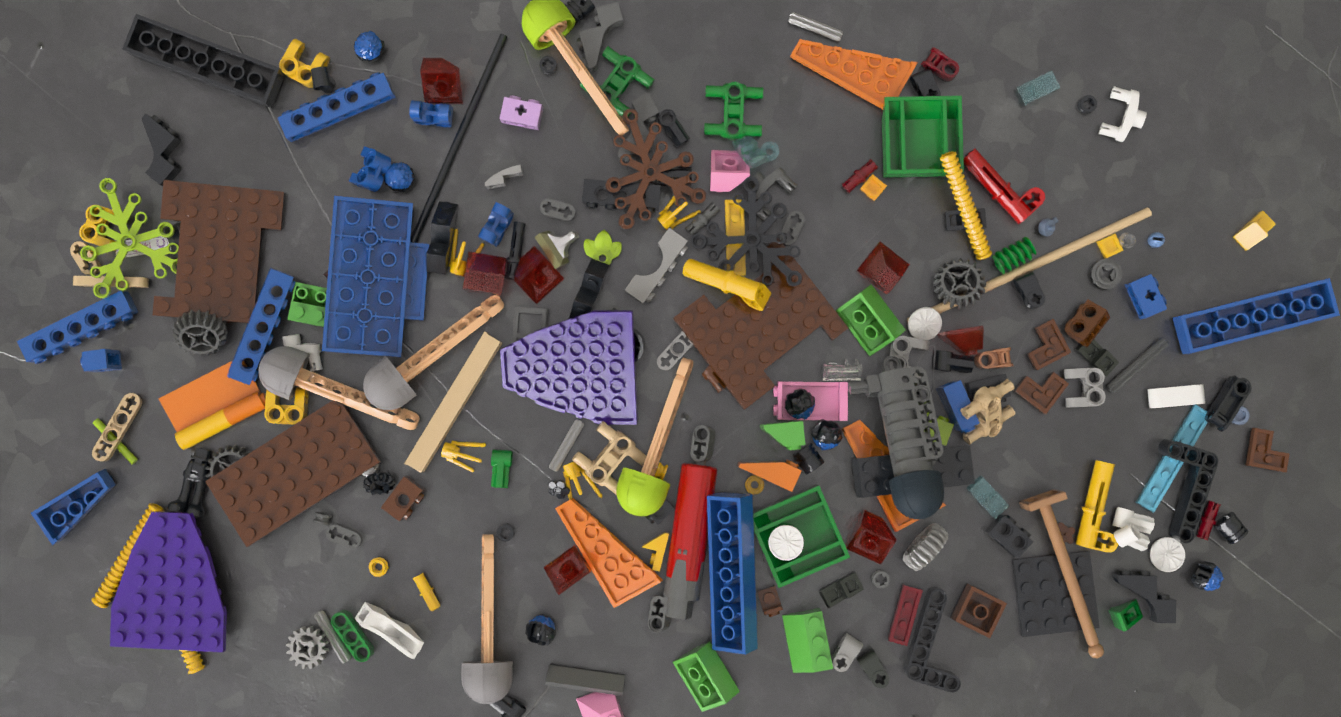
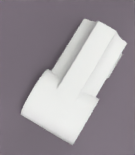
(1125, 517)
(1131, 536)

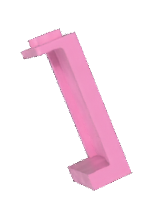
(830, 400)

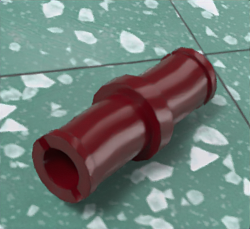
(859, 176)
(1208, 520)

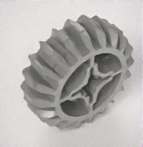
(925, 547)

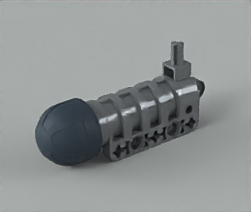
(916, 485)

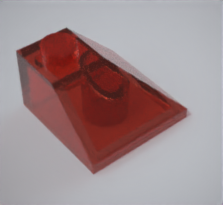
(440, 81)
(883, 268)
(536, 275)
(964, 340)
(871, 538)

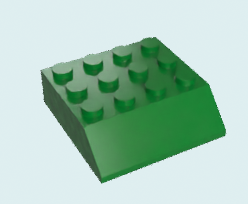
(919, 133)
(814, 520)

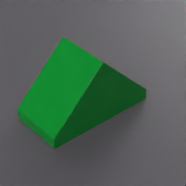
(1126, 615)

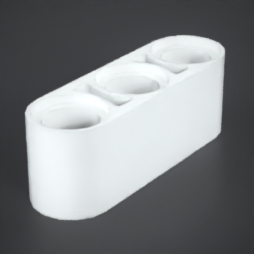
(1176, 396)

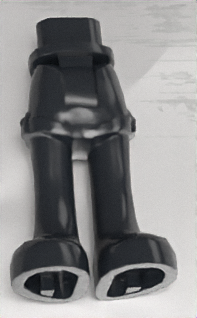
(195, 472)

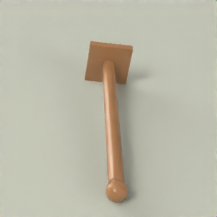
(1043, 502)

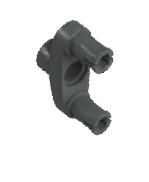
(779, 176)

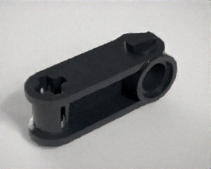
(1228, 402)

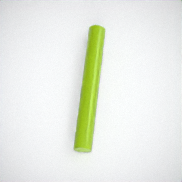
(111, 437)

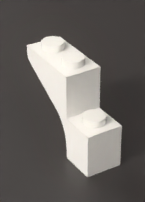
(392, 630)

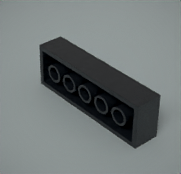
(875, 472)

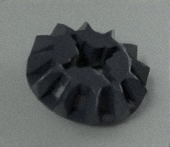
(384, 481)

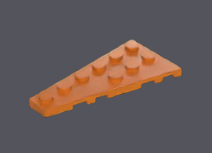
(857, 71)
(866, 444)
(612, 563)

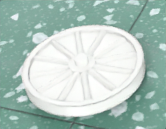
(925, 323)
(786, 542)
(1167, 554)

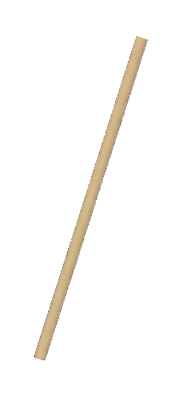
(1056, 254)

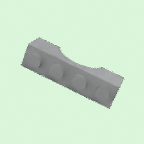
(643, 286)

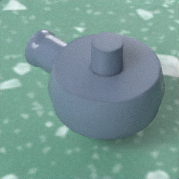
(1047, 226)

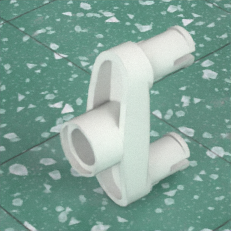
(1132, 115)
(311, 348)

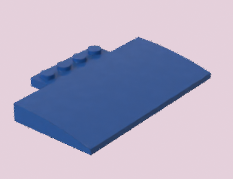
(372, 277)

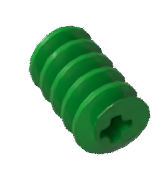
(1014, 254)

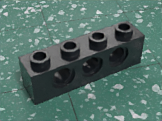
(593, 187)

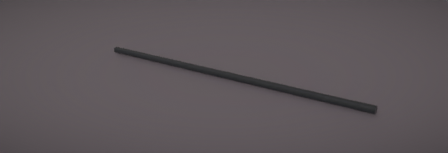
(458, 138)

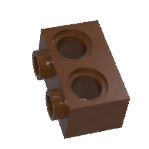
(1091, 325)

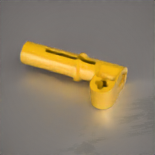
(752, 292)
(1094, 510)

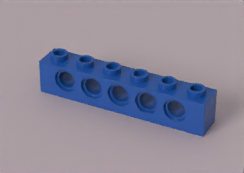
(347, 109)
(32, 345)
(248, 374)

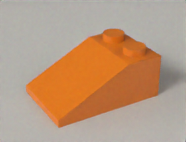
(777, 472)

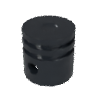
(578, 10)
(808, 458)
(1231, 528)

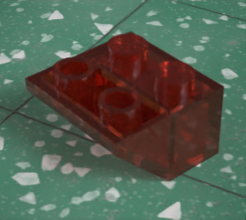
(484, 273)

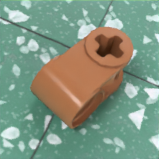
(996, 359)

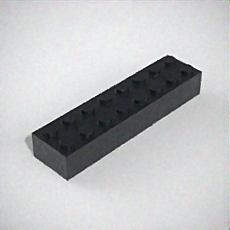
(203, 61)

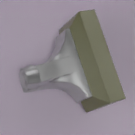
(556, 246)

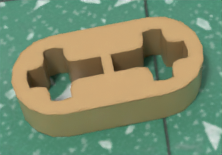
(82, 264)

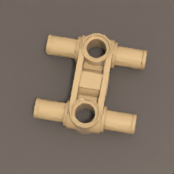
(988, 411)
(609, 457)

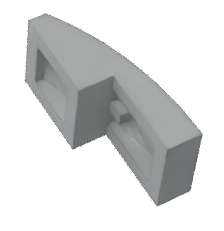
(498, 179)

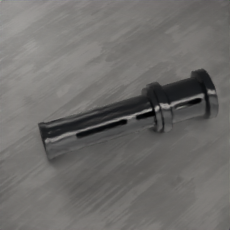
(515, 250)

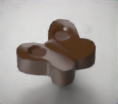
(1066, 532)

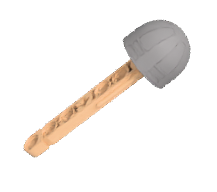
(285, 370)
(388, 386)
(487, 679)

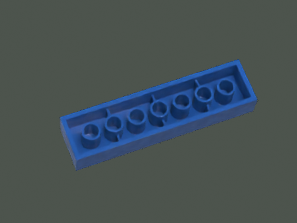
(1256, 316)
(732, 572)

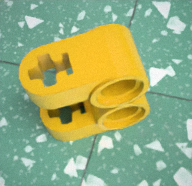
(292, 56)
(92, 223)
(301, 404)

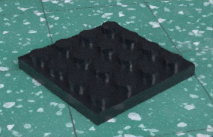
(1044, 596)

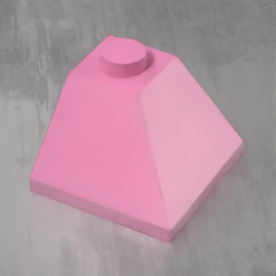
(727, 170)
(599, 705)

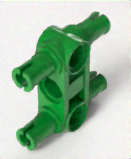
(620, 79)
(733, 110)

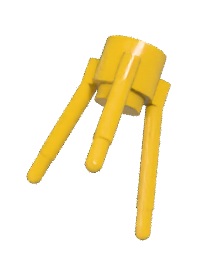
(667, 218)
(458, 265)
(452, 451)
(573, 471)

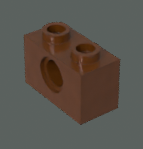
(394, 505)

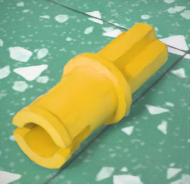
(426, 592)

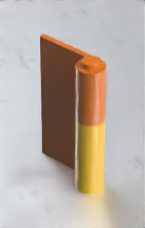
(210, 405)

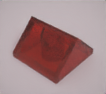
(567, 569)

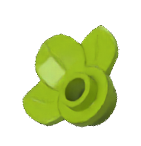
(602, 246)

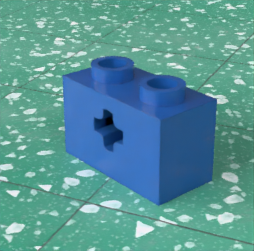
(1138, 289)
(101, 360)

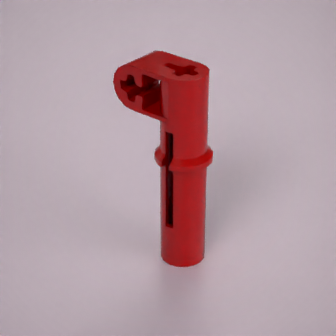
(1001, 189)

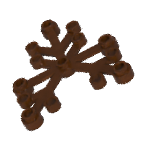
(642, 149)

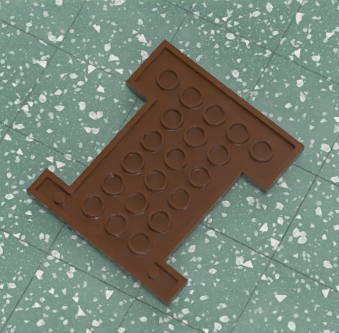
(217, 247)
(745, 341)

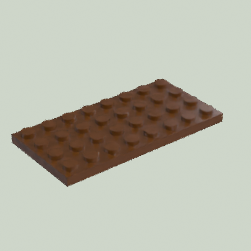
(292, 472)

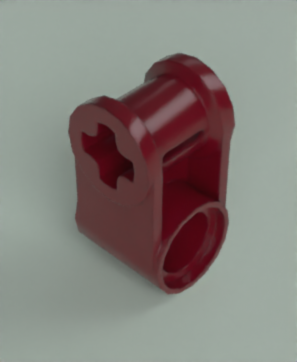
(940, 63)

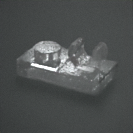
(841, 372)

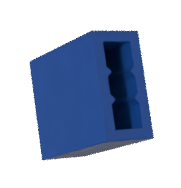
(953, 399)

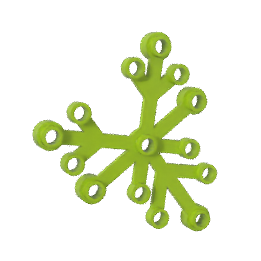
(120, 219)

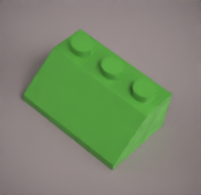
(870, 320)
(786, 433)
(807, 641)
(706, 677)

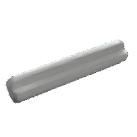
(815, 26)
(566, 445)
(332, 636)

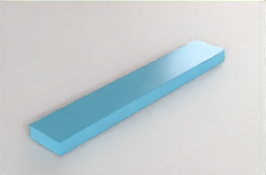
(1168, 467)

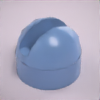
(1154, 243)

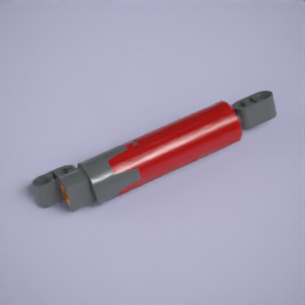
(688, 536)

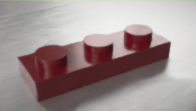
(905, 615)

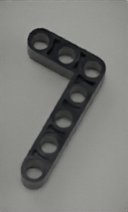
(1191, 486)
(927, 643)

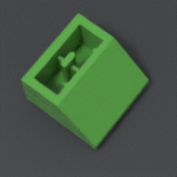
(308, 304)

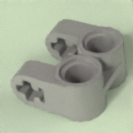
(903, 356)
(1088, 387)

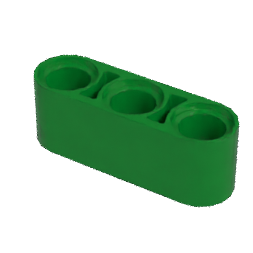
(352, 645)

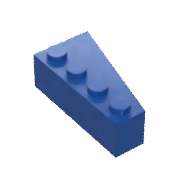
(69, 508)

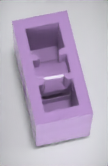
(511, 116)

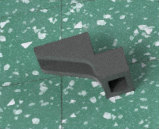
(592, 40)
(647, 114)

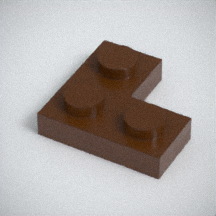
(1053, 345)
(1042, 396)
(1260, 452)

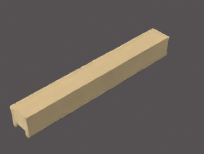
(453, 402)

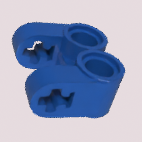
(431, 114)
(371, 175)
(497, 224)

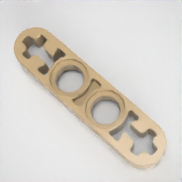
(89, 281)
(113, 425)

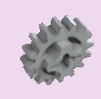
(298, 647)

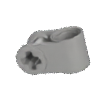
(847, 649)

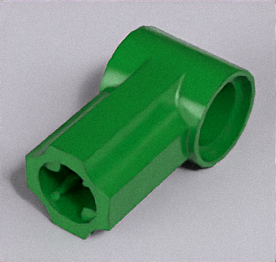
(501, 462)

